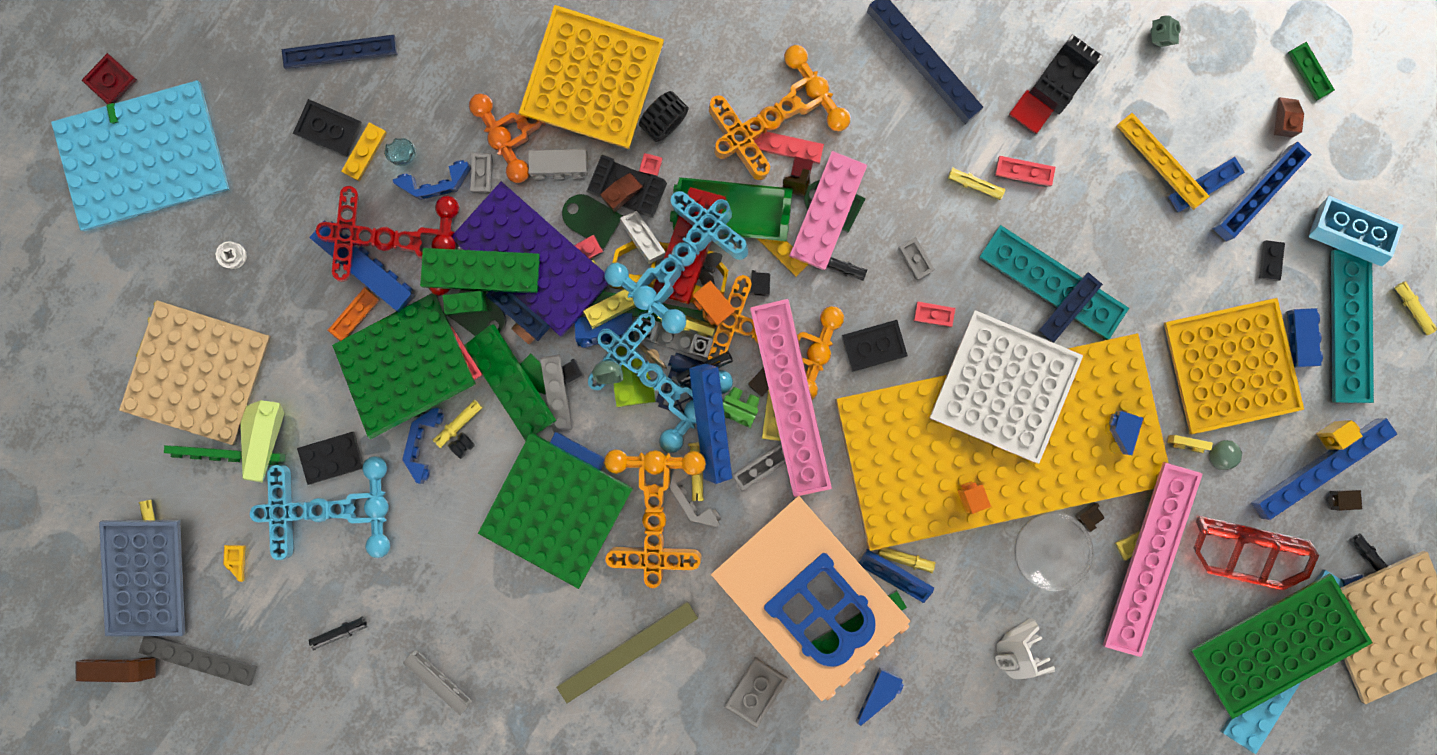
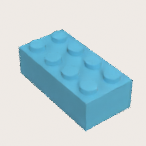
(1355, 231)

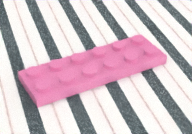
(828, 210)

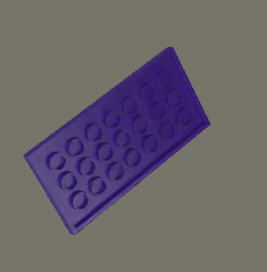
(566, 275)

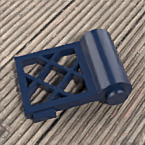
(679, 364)

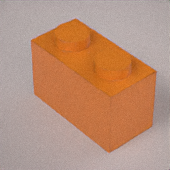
(713, 304)
(973, 497)

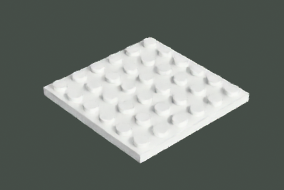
(1006, 386)

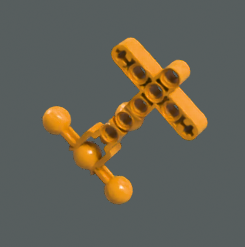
(816, 88)
(817, 353)
(654, 463)

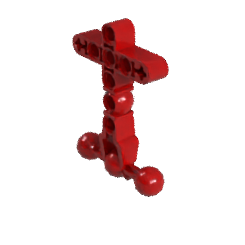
(446, 208)

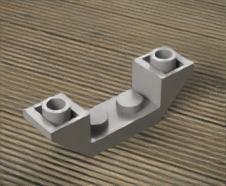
(682, 341)
(707, 517)

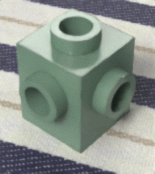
(1165, 31)

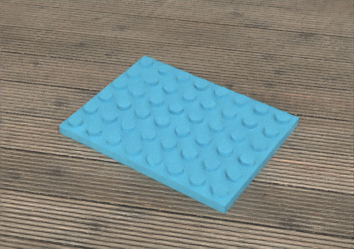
(144, 163)

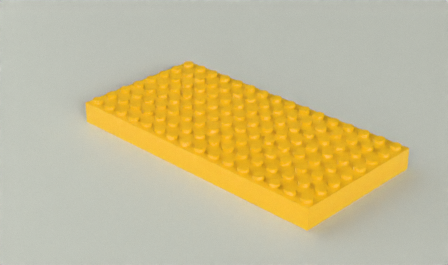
(912, 465)

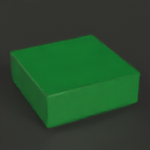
(111, 113)

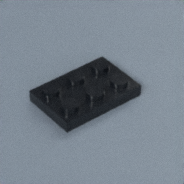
(327, 127)
(874, 345)
(330, 458)

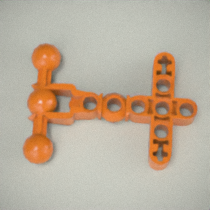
(500, 138)

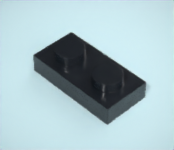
(1272, 260)

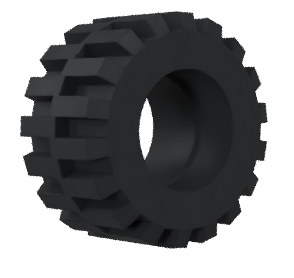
(663, 116)

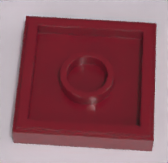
(109, 79)

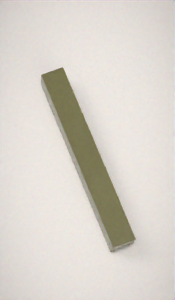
(627, 652)

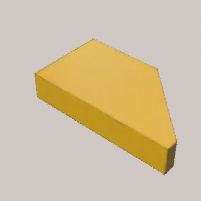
(235, 560)

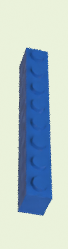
(1322, 470)

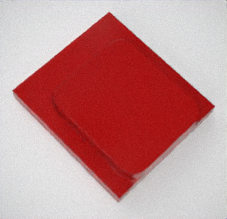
(1031, 112)

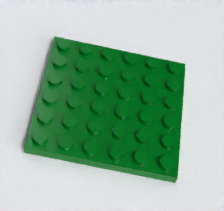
(403, 365)
(555, 510)

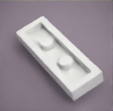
(642, 237)

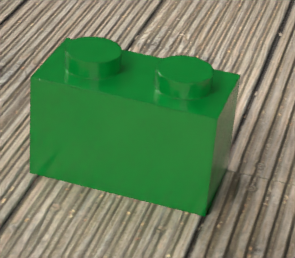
(465, 303)

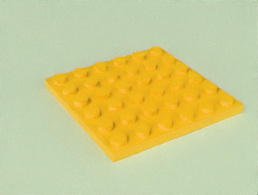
(591, 76)
(1233, 366)

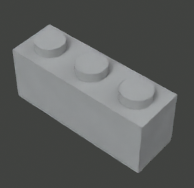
(558, 163)

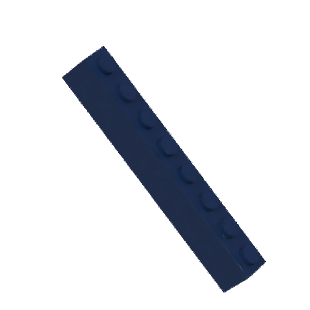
(925, 59)

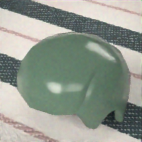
(607, 372)
(1225, 455)

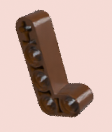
(115, 670)

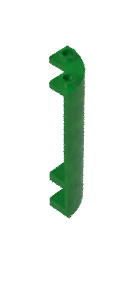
(755, 209)

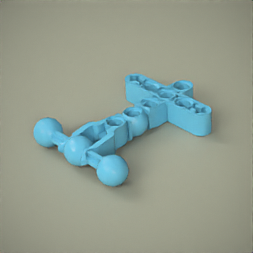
(645, 296)
(671, 439)
(375, 508)

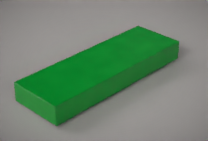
(1311, 71)

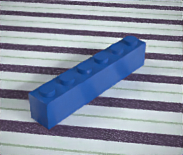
(1262, 191)
(370, 272)
(711, 422)

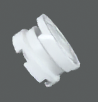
(231, 255)

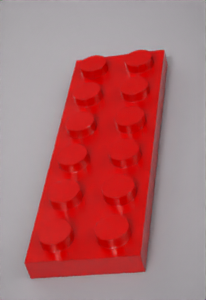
(687, 281)

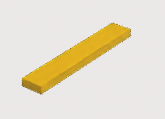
(1163, 161)

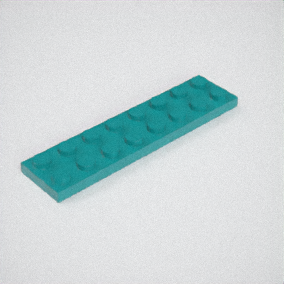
(1050, 280)
(1352, 328)

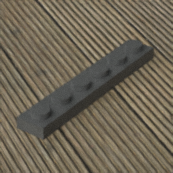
(198, 659)

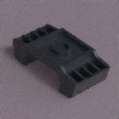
(1065, 74)
(644, 201)

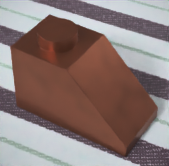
(1289, 117)
(621, 191)

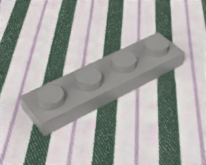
(556, 392)

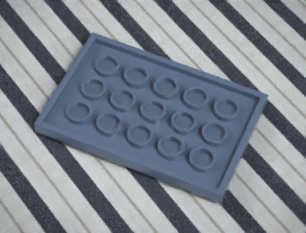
(142, 577)

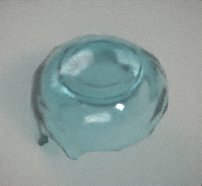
(400, 152)

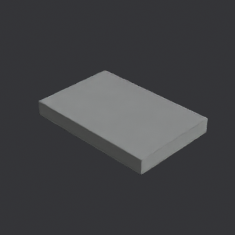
(755, 692)

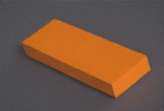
(354, 314)

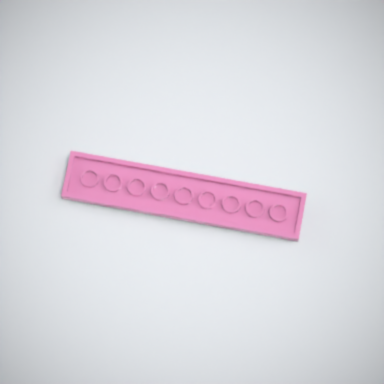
(791, 397)
(1152, 559)

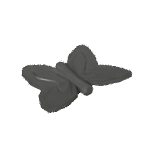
(711, 260)

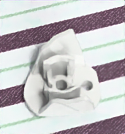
(1016, 649)

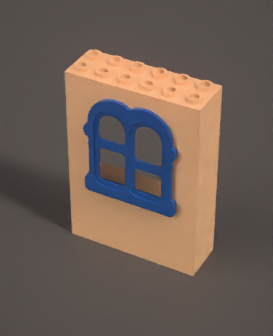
(781, 564)

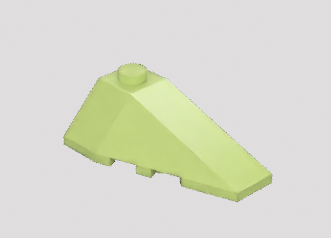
(258, 436)

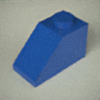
(1125, 430)

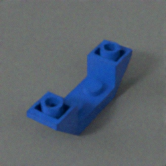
(458, 173)
(419, 470)

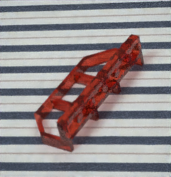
(1264, 539)

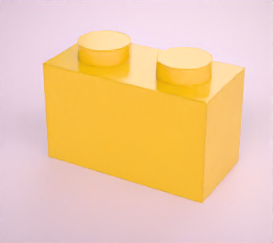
(1339, 434)

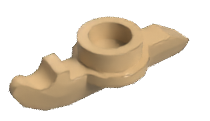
(652, 355)

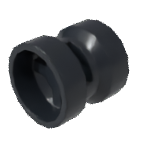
(461, 445)

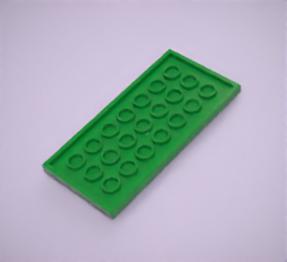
(1281, 646)

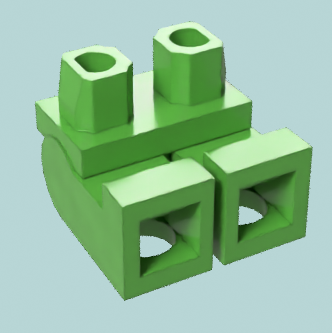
(739, 411)

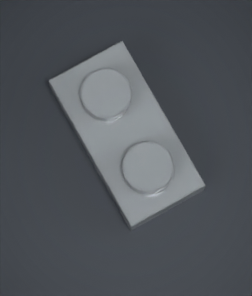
(481, 172)
(916, 258)

